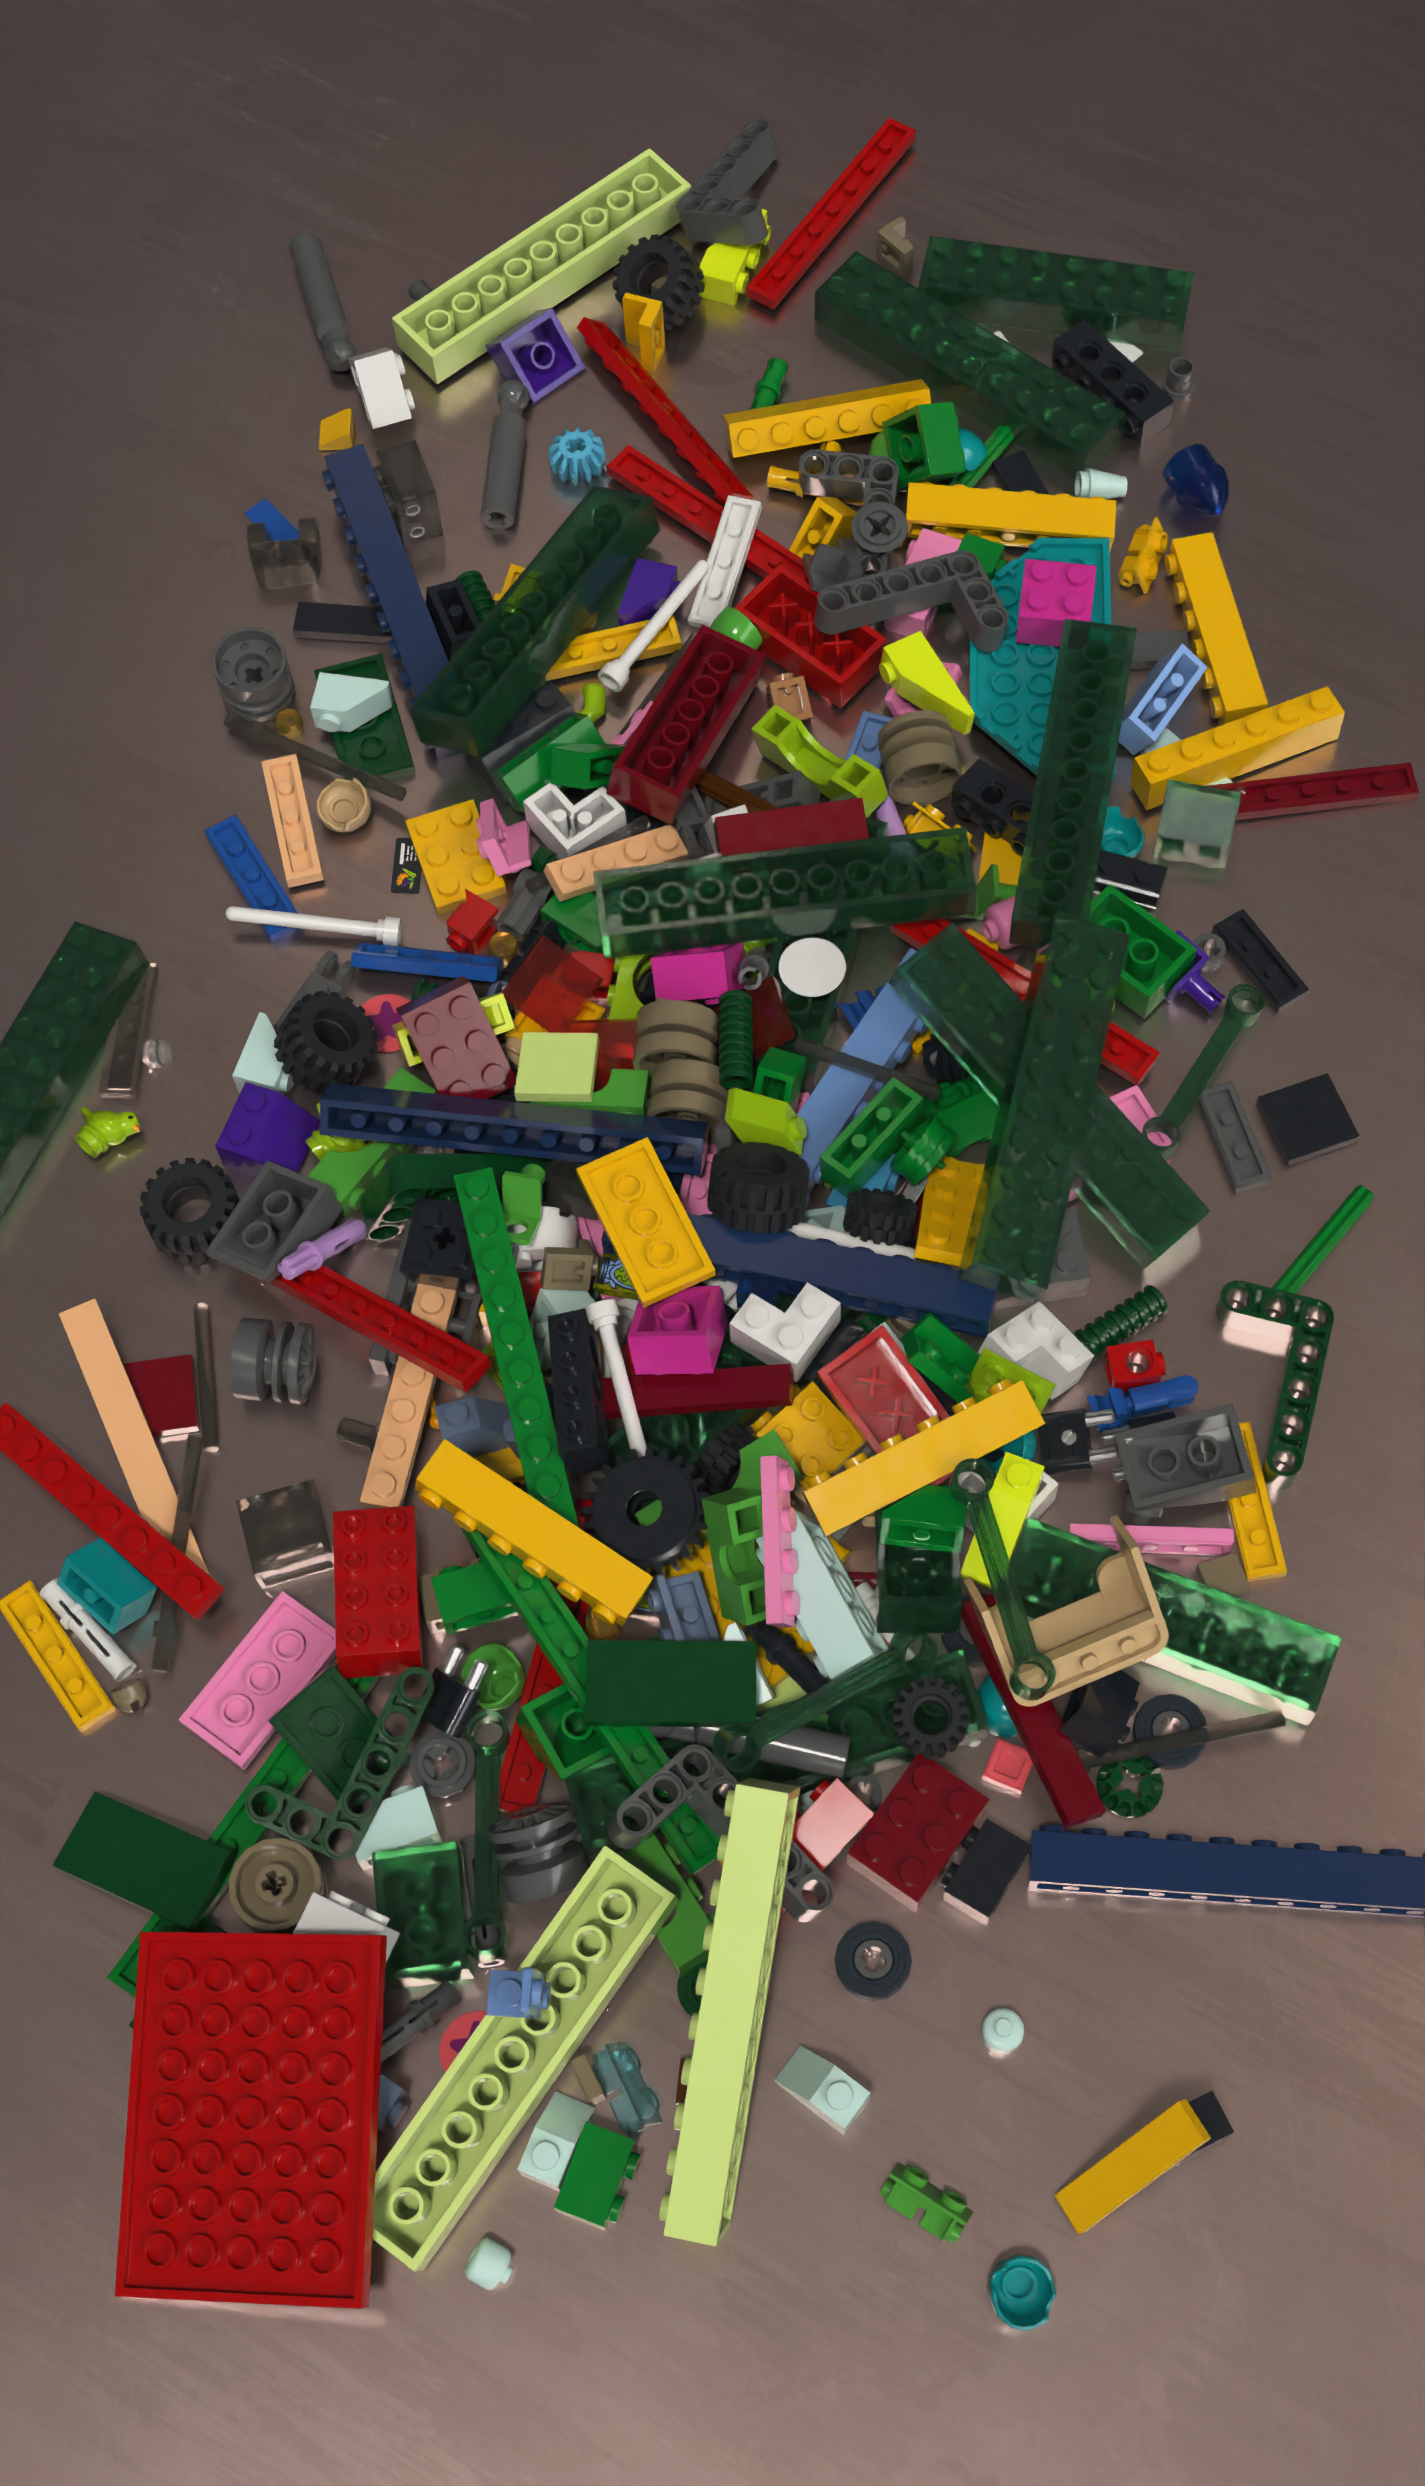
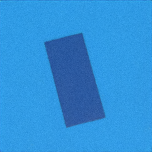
(277, 525)

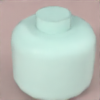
(1002, 2031)
(488, 2264)

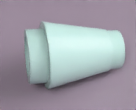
(1100, 484)

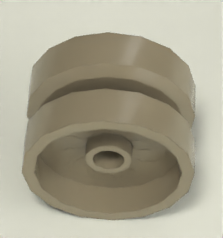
(674, 1031)
(687, 1092)
(265, 1869)

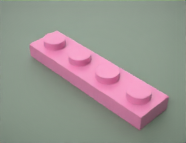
(779, 1557)

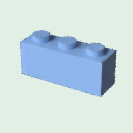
(1159, 698)

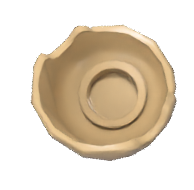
(344, 805)

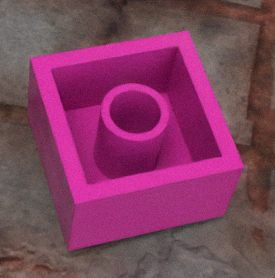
(1051, 595)
(697, 972)
(679, 1333)

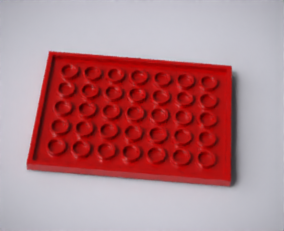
(253, 2119)

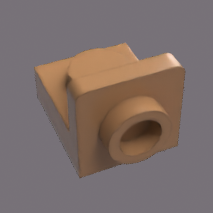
(790, 695)

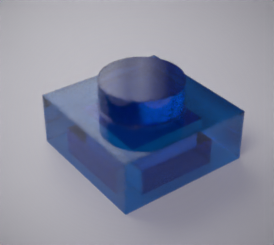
(759, 1287)

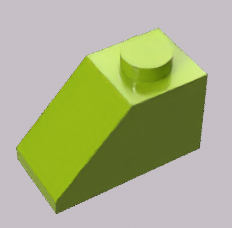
(764, 1120)

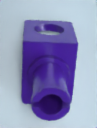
(1195, 984)

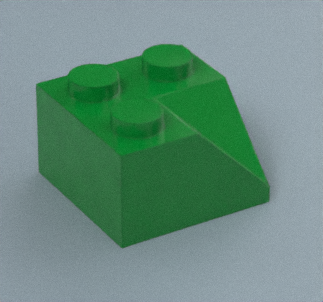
(925, 443)

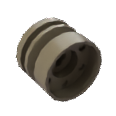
(919, 757)

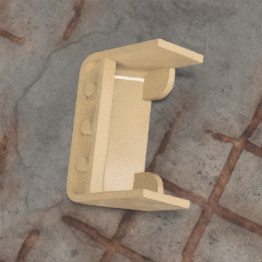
(1090, 1635)

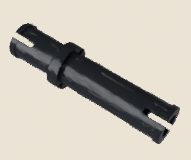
(781, 1651)

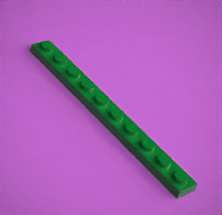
(513, 1342)
(566, 1649)
(237, 1833)

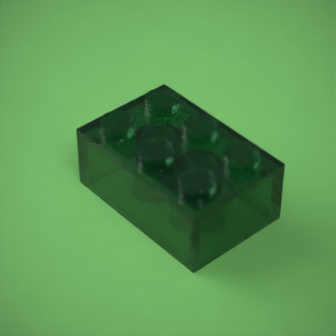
(915, 1586)
(428, 1906)

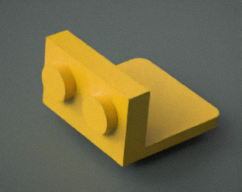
(811, 1431)

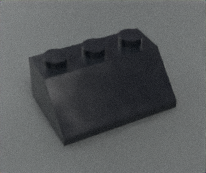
(534, 719)

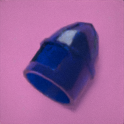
(1199, 480)

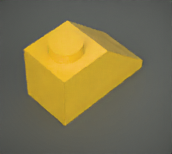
(823, 525)

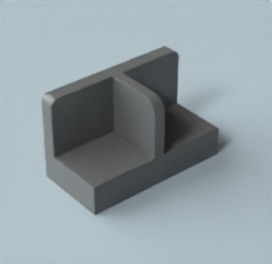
(832, 564)

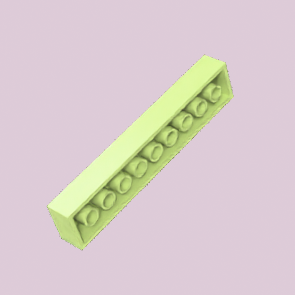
(540, 265)
(730, 2011)
(514, 2060)

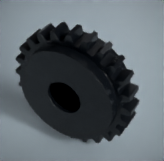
(640, 1481)

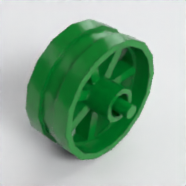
(923, 1149)

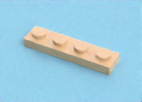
(292, 821)
(575, 874)

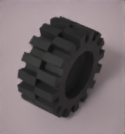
(879, 1216)
(722, 1459)
(941, 1695)

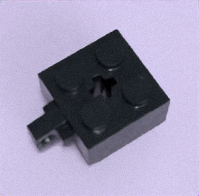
(439, 1248)

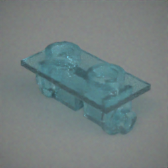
(619, 2068)

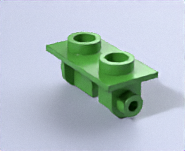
(941, 2207)

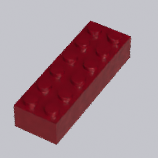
(685, 724)

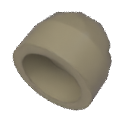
(128, 1693)

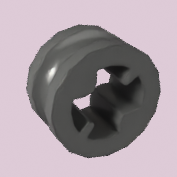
(1219, 947)
(867, 1782)

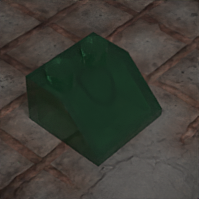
(1196, 824)

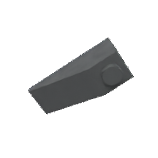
(783, 791)

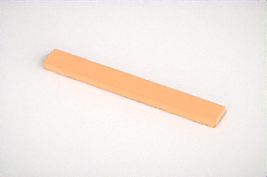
(125, 1420)

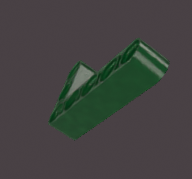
(427, 1176)
(1295, 1374)
(360, 1778)

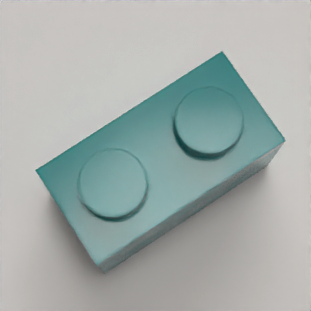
(106, 1585)

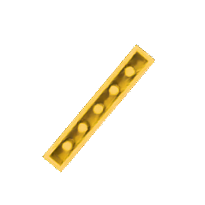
(820, 418)
(1006, 516)
(1215, 628)
(1239, 745)
(923, 1457)
(532, 1533)

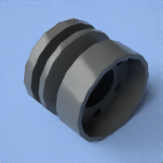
(253, 674)
(263, 1361)
(537, 1845)

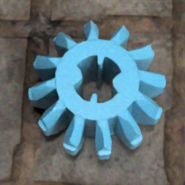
(576, 456)

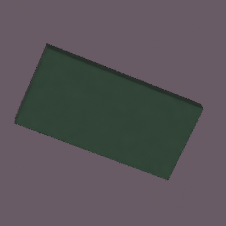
(381, 742)
(670, 1683)
(144, 1861)

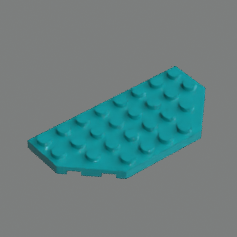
(1015, 683)

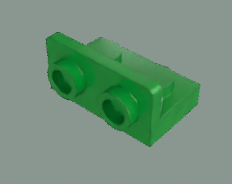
(941, 1356)

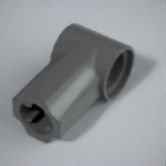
(523, 907)

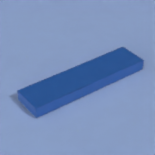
(250, 872)
(427, 962)

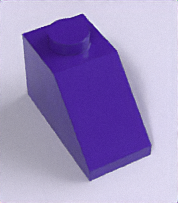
(646, 591)

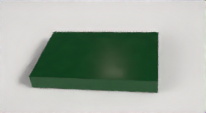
(328, 1732)

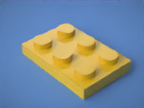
(451, 858)

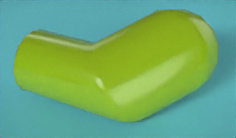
(594, 701)

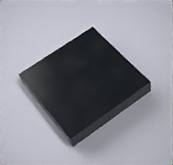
(1307, 1119)

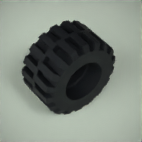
(650, 260)
(337, 1022)
(177, 1187)
(758, 1187)

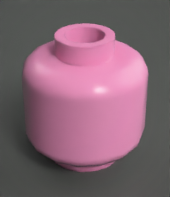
(998, 923)

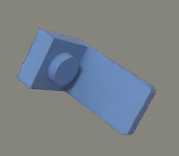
(518, 1993)

